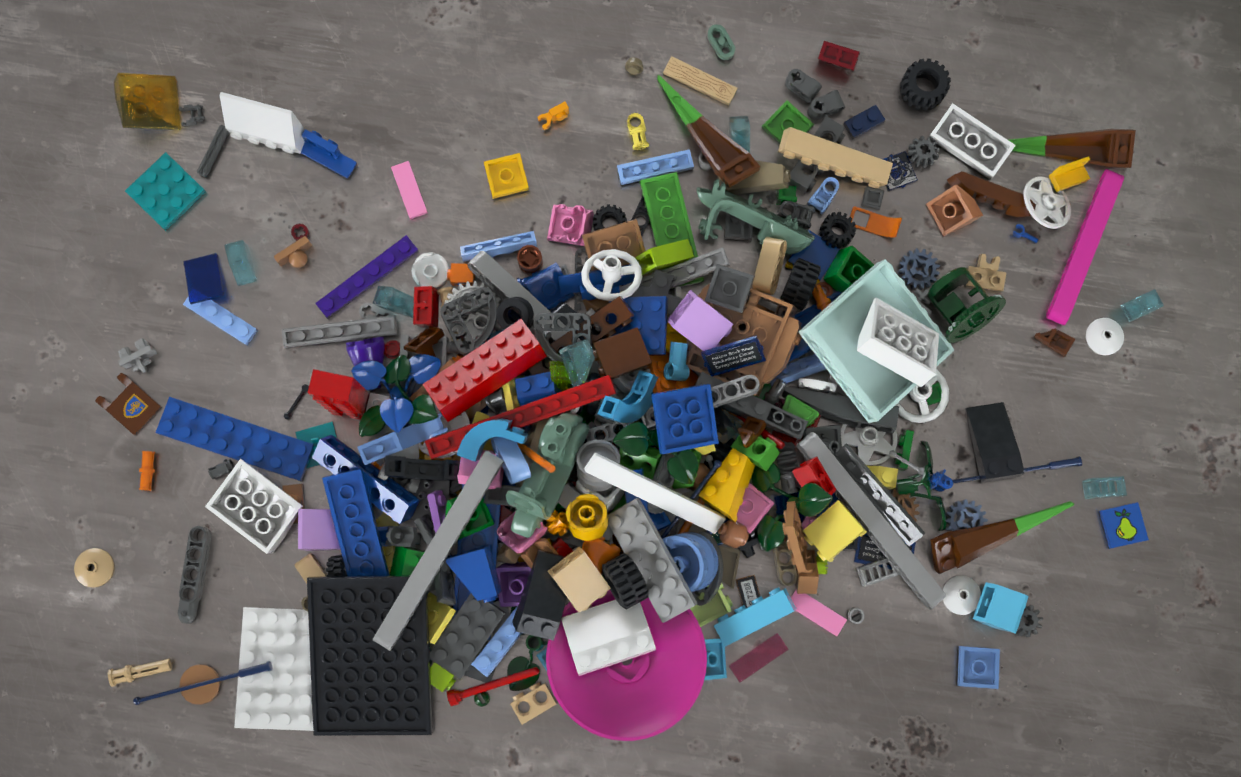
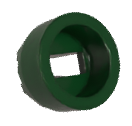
(485, 695)

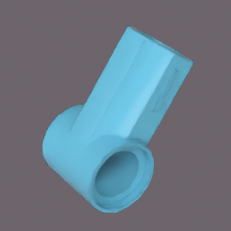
(677, 368)

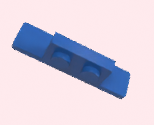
(326, 153)
(573, 283)

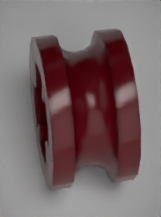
(298, 227)

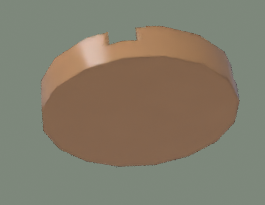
(201, 694)

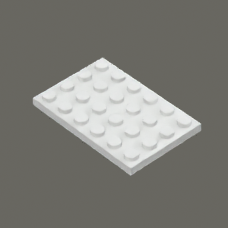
(281, 696)

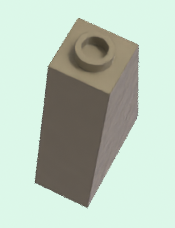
(769, 177)

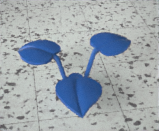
(397, 410)

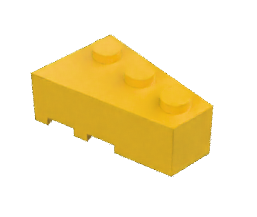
(728, 484)

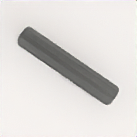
(213, 151)

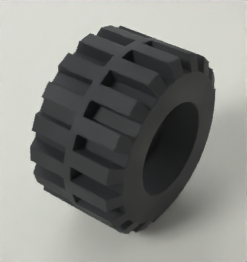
(930, 71)
(800, 283)
(625, 581)

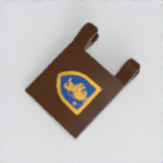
(132, 407)

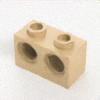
(535, 706)

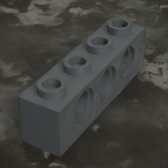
(828, 129)

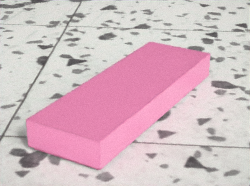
(409, 190)
(818, 613)

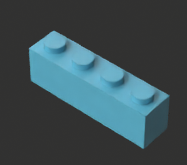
(755, 616)

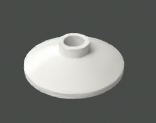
(1098, 342)
(954, 602)

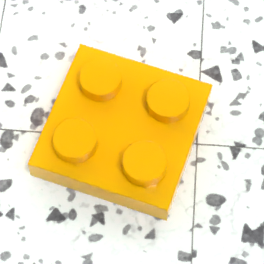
(506, 175)

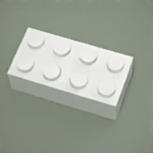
(971, 141)

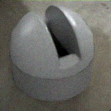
(858, 618)

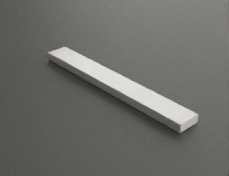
(654, 493)

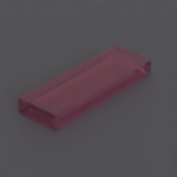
(758, 657)

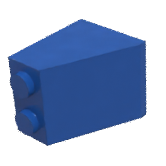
(477, 573)

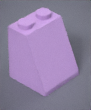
(699, 322)
(316, 530)

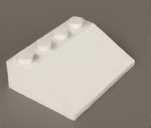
(262, 123)
(899, 343)
(254, 507)
(607, 636)

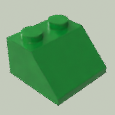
(847, 268)
(405, 560)

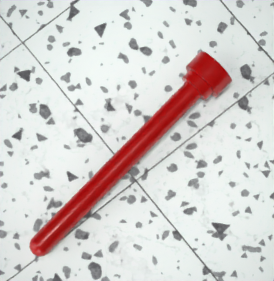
(456, 696)

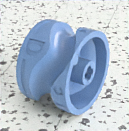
(694, 558)

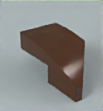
(1056, 341)
(751, 430)

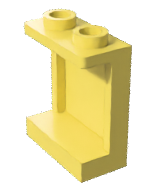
(833, 531)

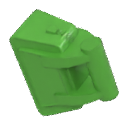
(800, 409)

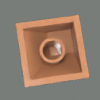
(954, 210)

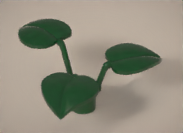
(423, 405)
(635, 441)
(909, 486)
(810, 502)
(522, 663)

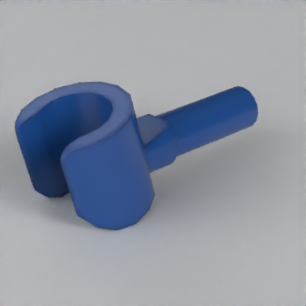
(1023, 234)

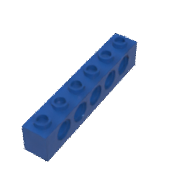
(385, 495)

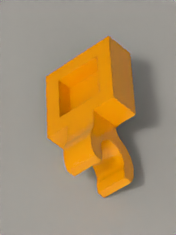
(556, 113)

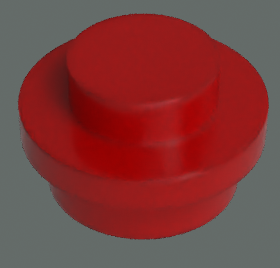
(392, 349)

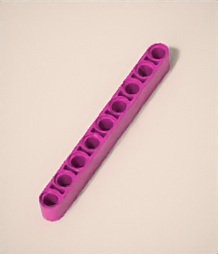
(1085, 247)

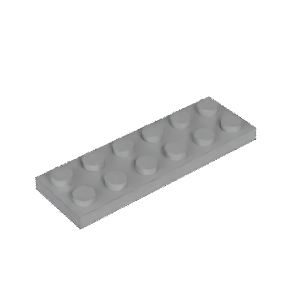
(648, 551)

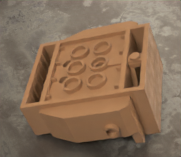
(773, 331)

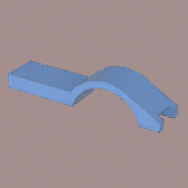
(399, 441)

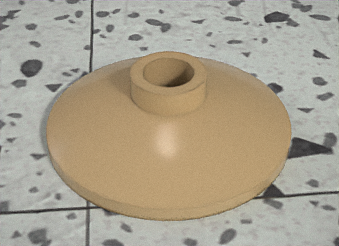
(103, 567)

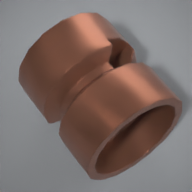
(529, 259)

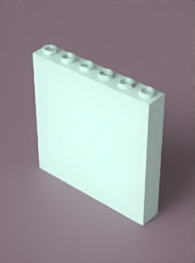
(836, 332)

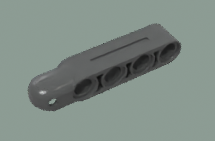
(186, 605)

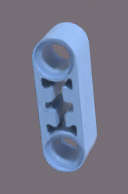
(514, 461)

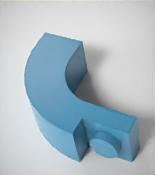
(634, 404)
(474, 441)

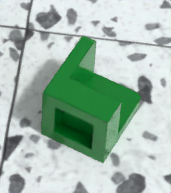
(787, 194)

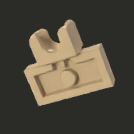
(987, 274)

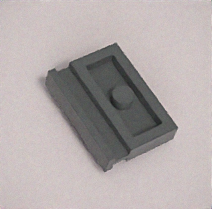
(737, 228)

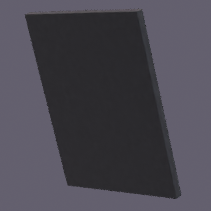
(354, 679)

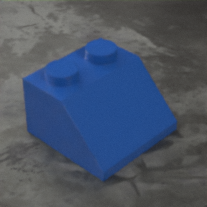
(535, 388)

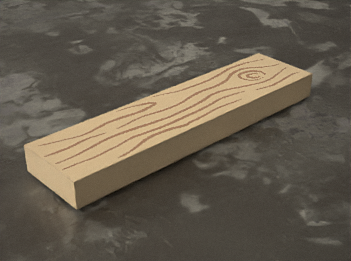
(700, 80)

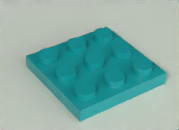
(165, 191)

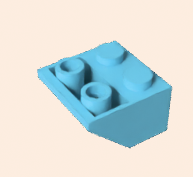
(1000, 607)

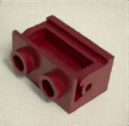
(839, 55)

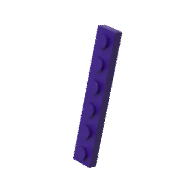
(366, 277)

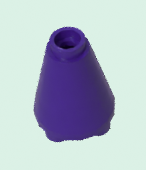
(367, 350)

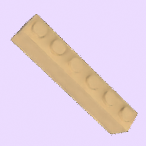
(834, 157)

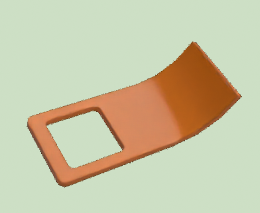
(878, 224)

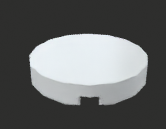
(430, 270)
(817, 385)

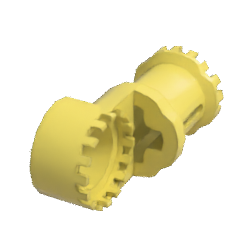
(638, 132)

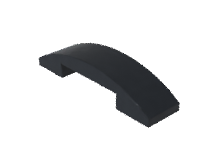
(421, 469)

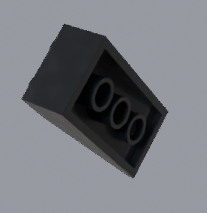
(994, 443)
(541, 600)

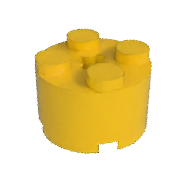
(583, 527)

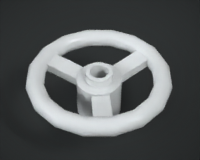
(611, 273)
(926, 391)

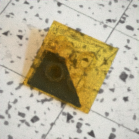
(147, 101)

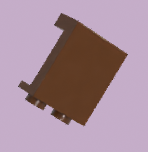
(621, 354)

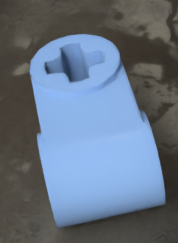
(822, 197)

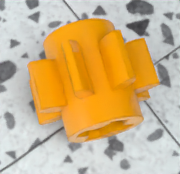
(557, 523)

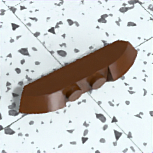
(991, 193)

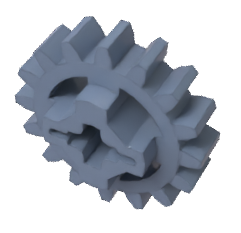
(922, 276)
(962, 513)

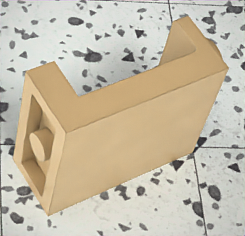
(579, 579)

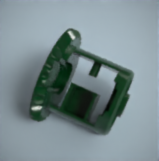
(963, 320)

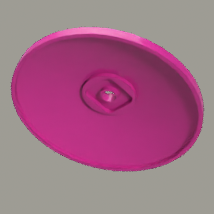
(638, 697)

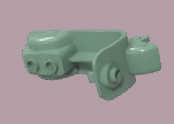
(768, 222)
(540, 493)

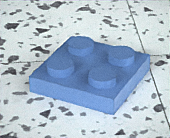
(978, 667)

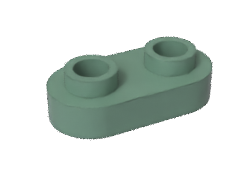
(722, 42)

